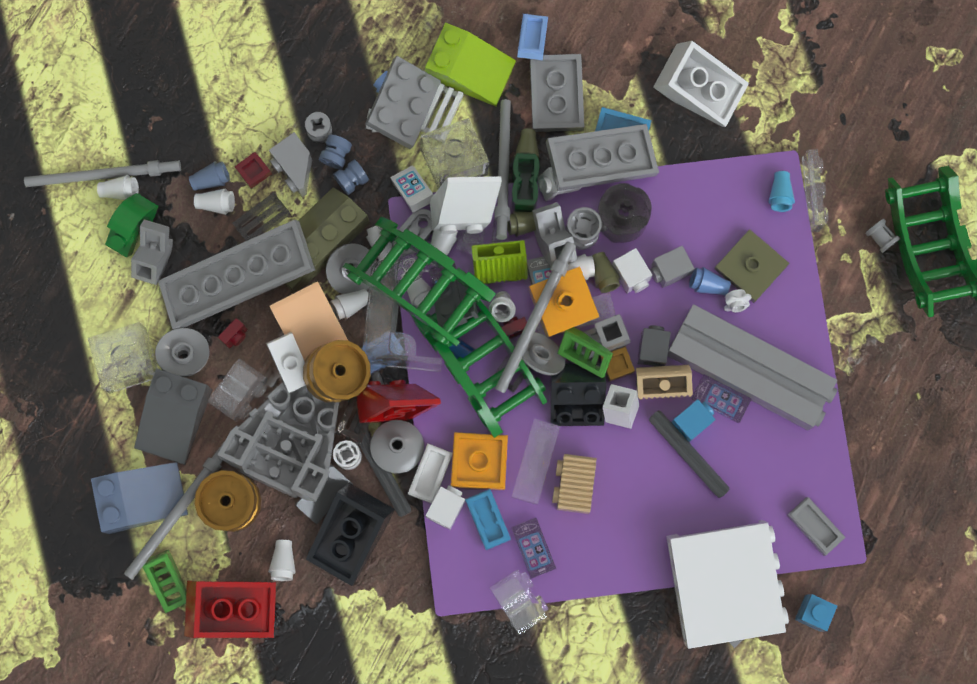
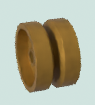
(352, 371)
(211, 501)

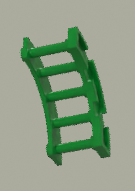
(956, 240)
(425, 255)
(459, 367)

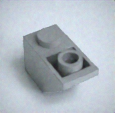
(294, 161)

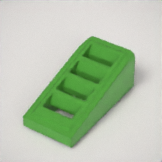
(567, 351)
(157, 585)

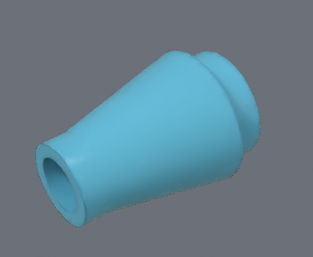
(781, 194)

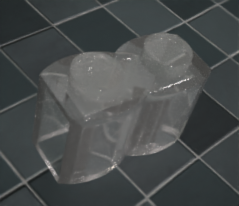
(238, 391)
(519, 602)

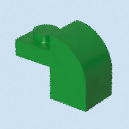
(126, 223)

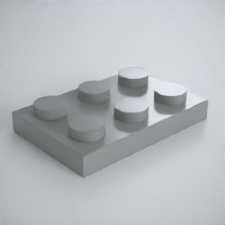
(557, 93)
(403, 102)

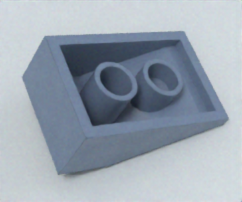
(137, 496)

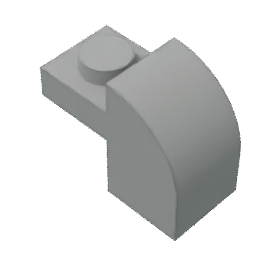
(551, 232)
(152, 254)
(609, 333)

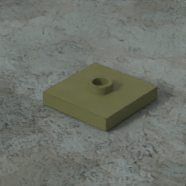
(751, 265)

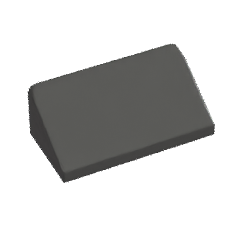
(320, 508)

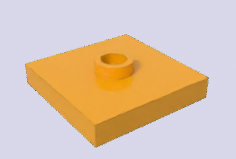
(479, 461)

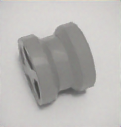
(320, 132)

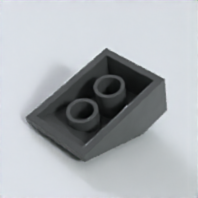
(171, 416)

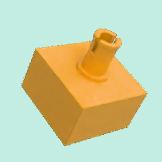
(569, 304)

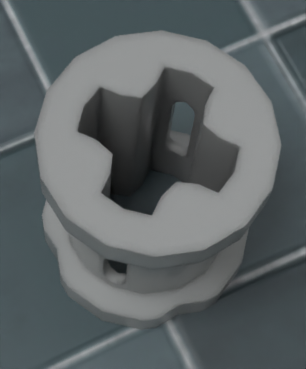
(882, 235)

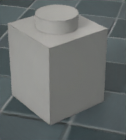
(671, 267)

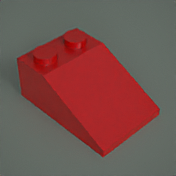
(394, 401)
(230, 609)

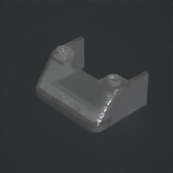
(381, 340)

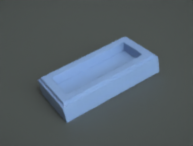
(532, 37)

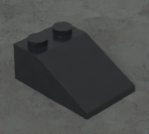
(349, 533)

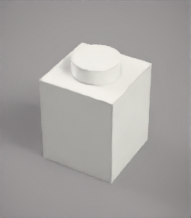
(632, 271)
(621, 406)
(446, 507)

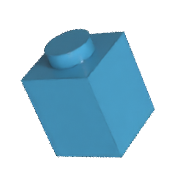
(694, 420)
(816, 612)

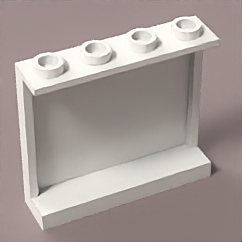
(727, 584)

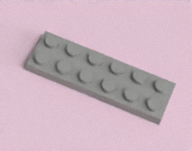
(236, 275)

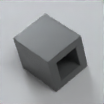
(654, 346)

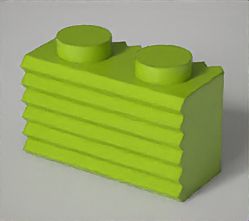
(500, 262)

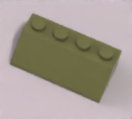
(327, 226)

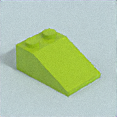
(469, 65)

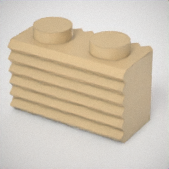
(664, 381)
(576, 483)

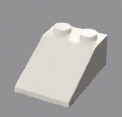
(701, 83)
(464, 204)

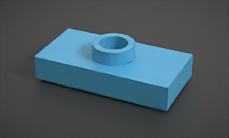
(488, 519)

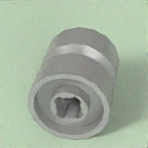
(585, 227)

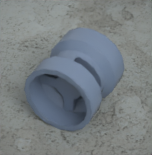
(335, 151)
(351, 177)

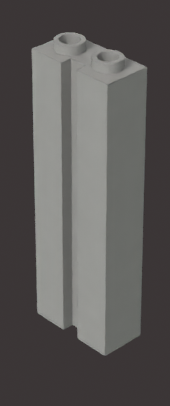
(753, 368)

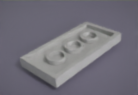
(602, 157)

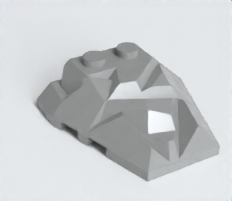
(285, 443)

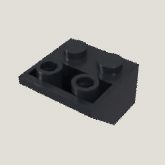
(577, 397)

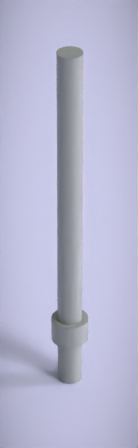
(153, 168)
(502, 211)
(559, 268)
(210, 466)

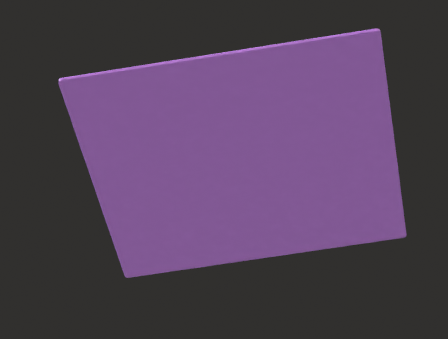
(640, 479)

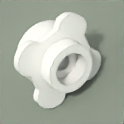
(737, 301)

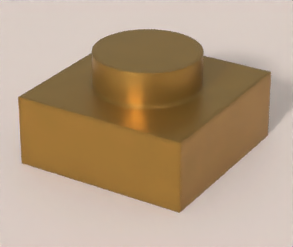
(619, 365)

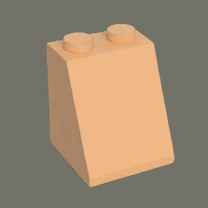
(308, 319)

